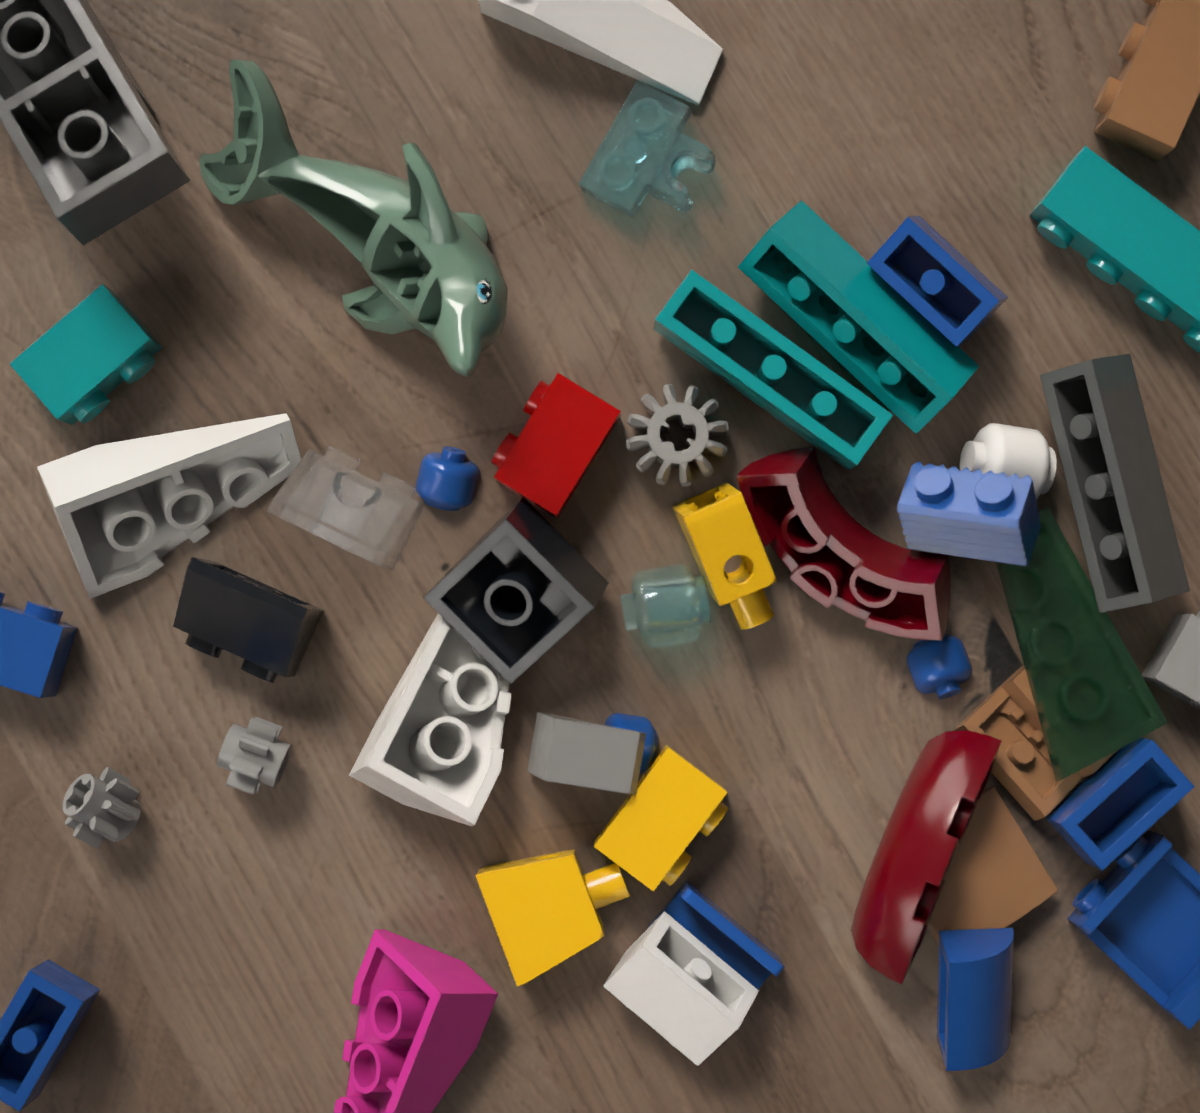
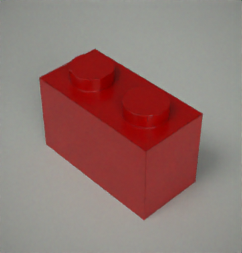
(555, 444)

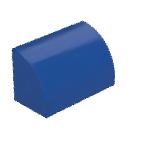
(974, 996)

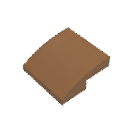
(1023, 756)
(991, 875)

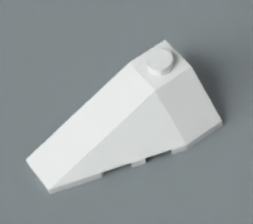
(630, 36)
(147, 495)
(439, 730)

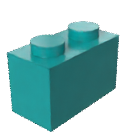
(87, 357)

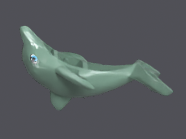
(420, 255)

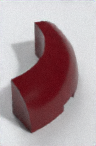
(838, 557)
(919, 848)

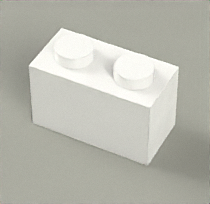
(681, 989)

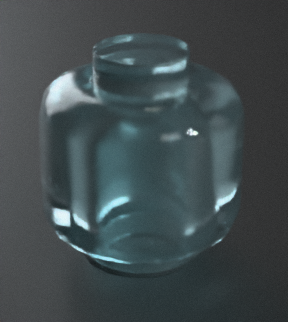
(666, 605)

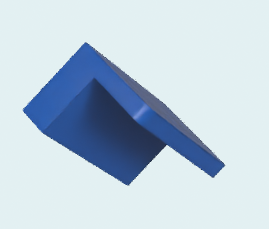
(722, 935)

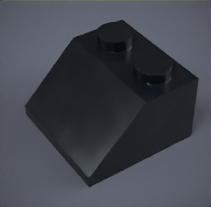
(517, 591)
(244, 618)

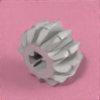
(689, 419)

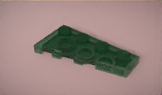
(1074, 659)

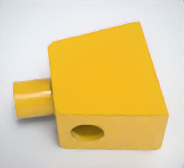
(716, 529)
(547, 908)

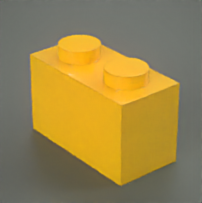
(662, 819)

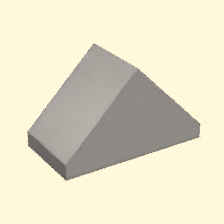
(586, 754)

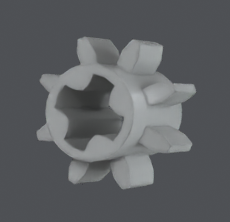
(254, 755)
(101, 807)

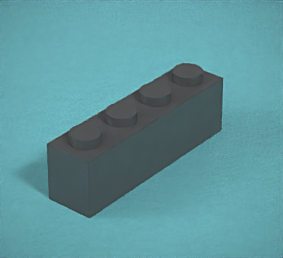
(1114, 482)

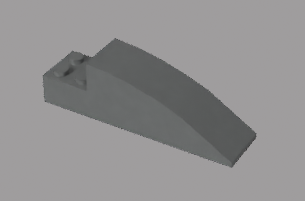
(80, 117)

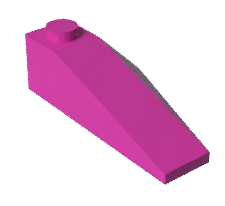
(413, 1026)

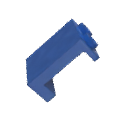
(1149, 923)

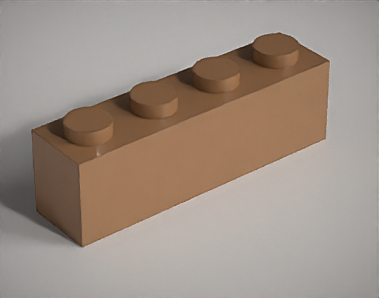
(1158, 81)

